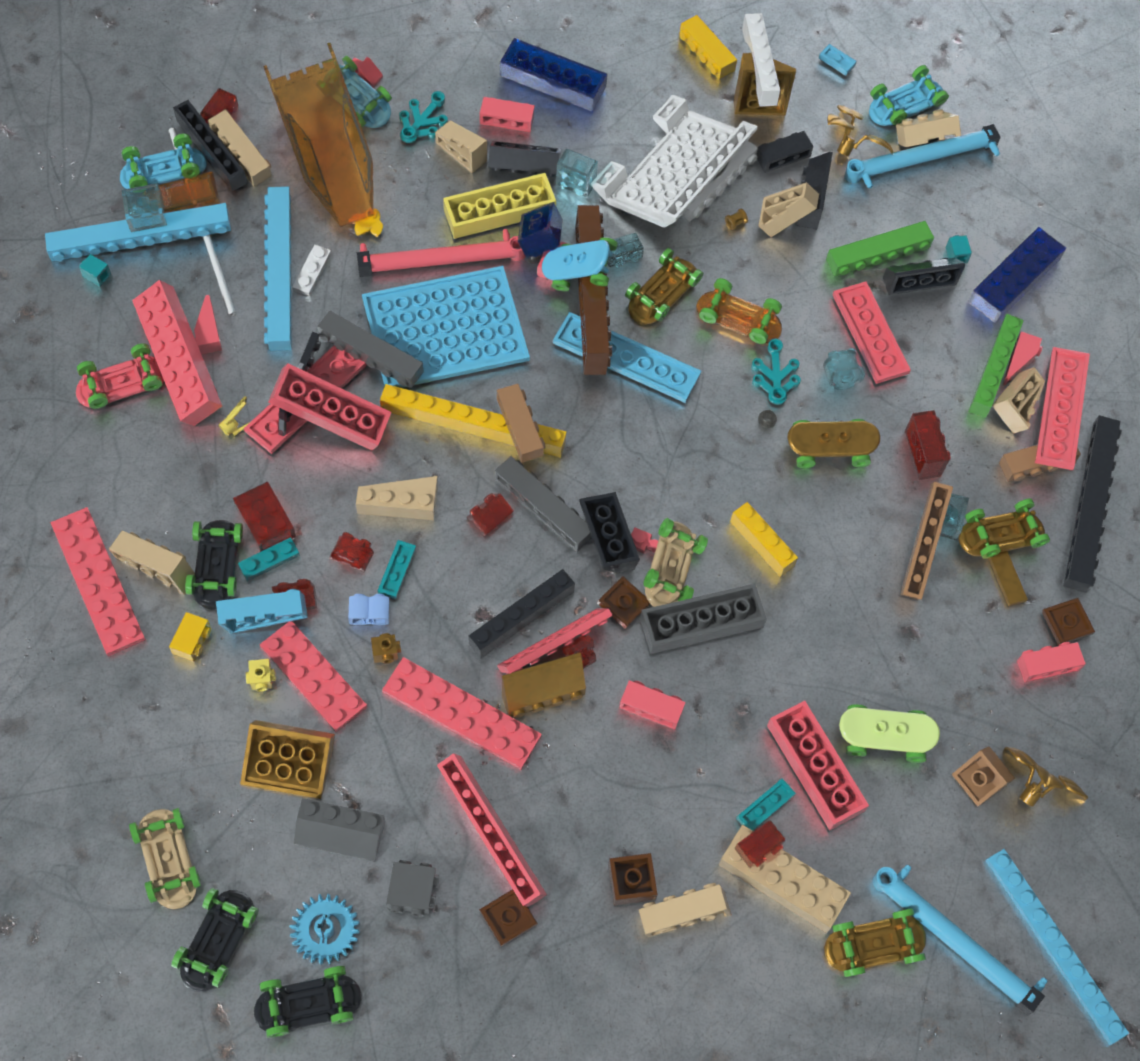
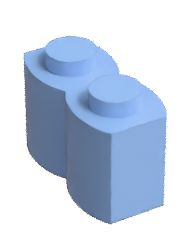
(368, 610)

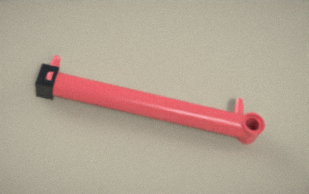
(438, 256)

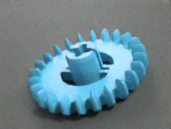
(326, 908)

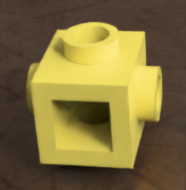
(260, 675)

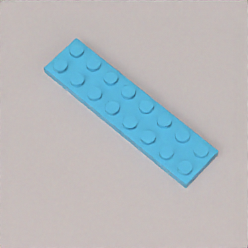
(636, 361)

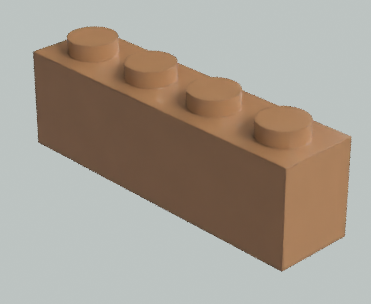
(520, 423)
(1022, 463)

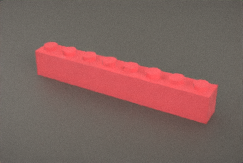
(492, 830)

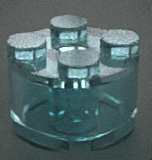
(843, 369)

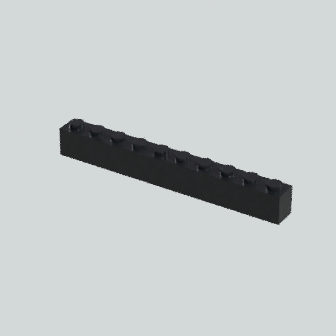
(1092, 504)

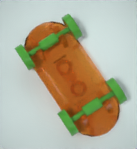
(739, 315)

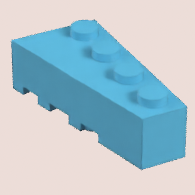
(261, 610)

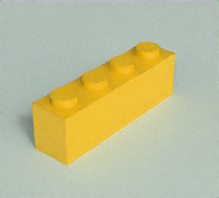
(707, 47)
(763, 539)

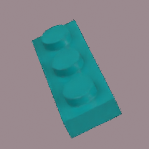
(268, 559)
(397, 569)
(766, 805)

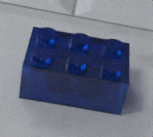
(540, 230)

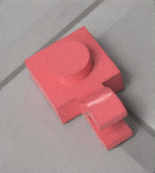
(643, 540)

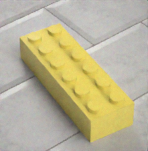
(496, 205)

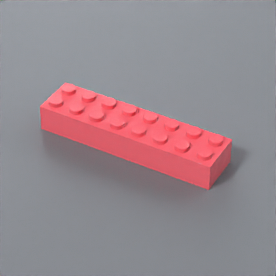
(177, 353)

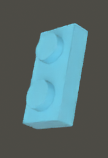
(837, 59)

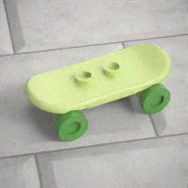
(888, 730)

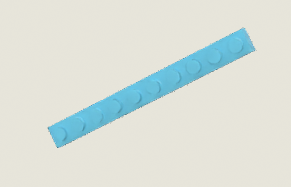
(1057, 947)

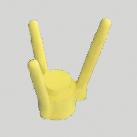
(229, 424)

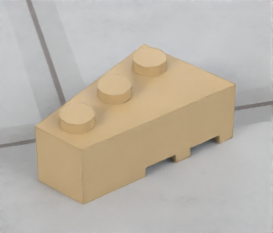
(927, 127)
(462, 145)
(786, 208)
(1018, 400)

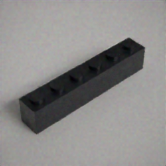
(210, 145)
(521, 613)

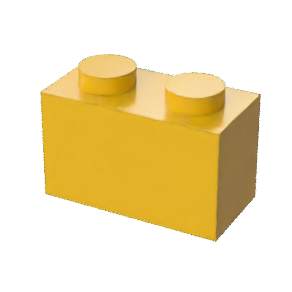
(190, 637)

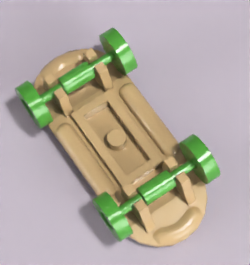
(671, 563)
(167, 859)

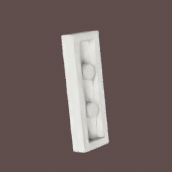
(311, 270)

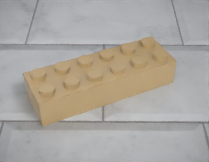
(790, 884)

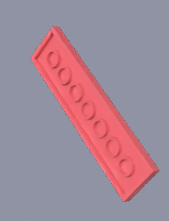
(334, 367)
(1062, 408)
(97, 581)
(462, 713)

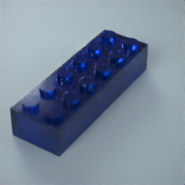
(553, 74)
(1016, 275)

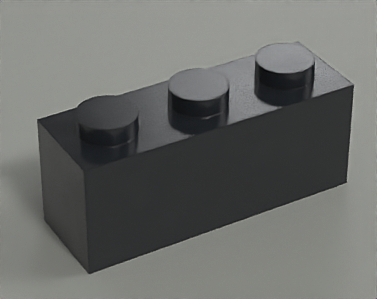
(784, 151)

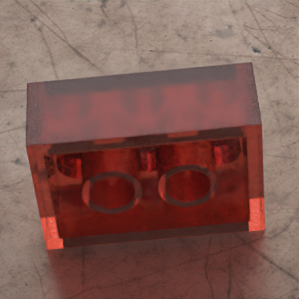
(927, 444)
(264, 516)

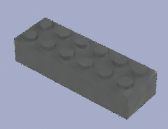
(702, 618)

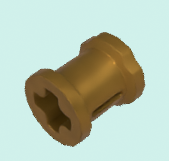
(736, 219)

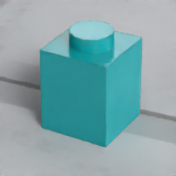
(959, 248)
(95, 270)

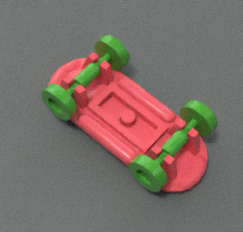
(119, 380)

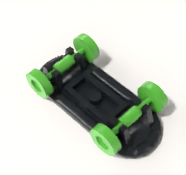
(214, 562)
(216, 940)
(307, 1002)

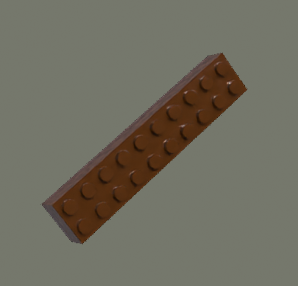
(592, 299)

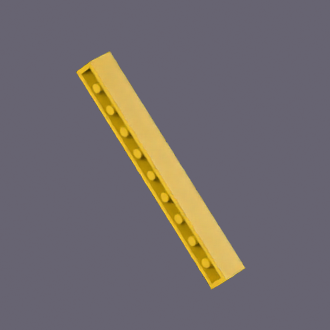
(462, 417)

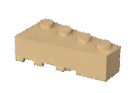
(245, 153)
(399, 499)
(152, 559)
(684, 909)

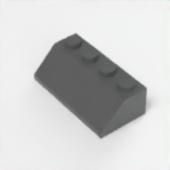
(338, 829)

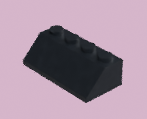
(524, 158)
(817, 176)
(923, 275)
(610, 532)

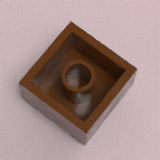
(632, 879)

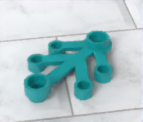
(422, 120)
(775, 374)

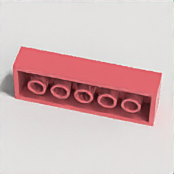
(329, 407)
(817, 765)

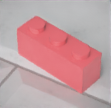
(507, 114)
(1050, 661)
(652, 704)

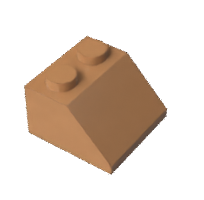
(983, 776)

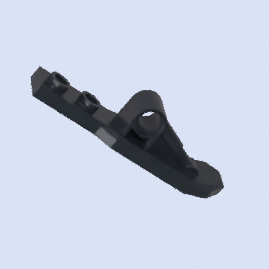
(306, 361)

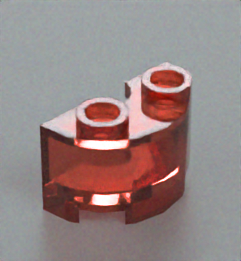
(352, 551)
(582, 645)

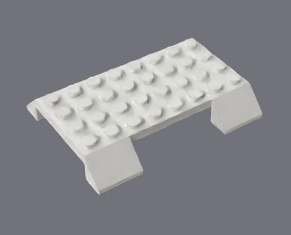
(676, 167)

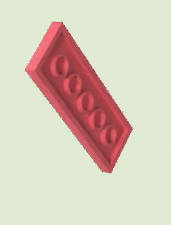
(871, 332)
(548, 644)
(313, 676)

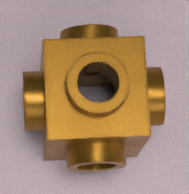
(385, 648)

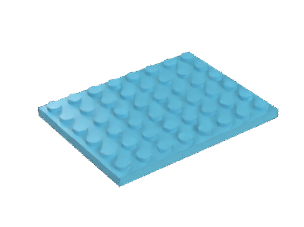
(450, 324)

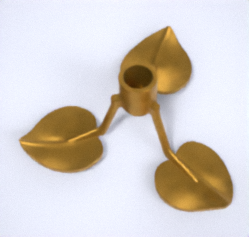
(848, 142)
(1034, 791)

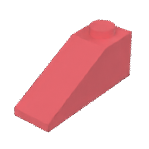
(206, 329)
(1023, 354)

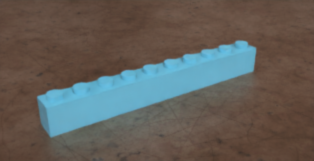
(117, 235)
(279, 269)

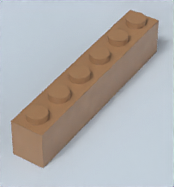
(926, 540)

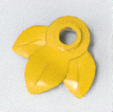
(370, 224)

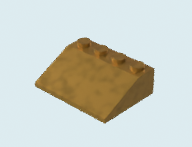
(746, 95)
(543, 685)
(287, 758)

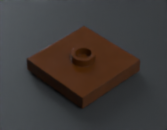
(624, 602)
(1068, 621)
(507, 918)

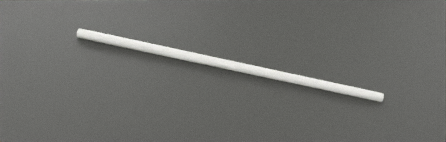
(214, 259)

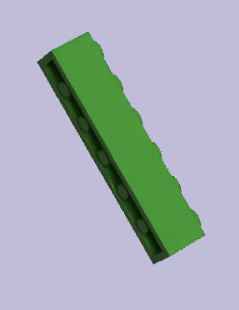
(880, 248)
(995, 366)

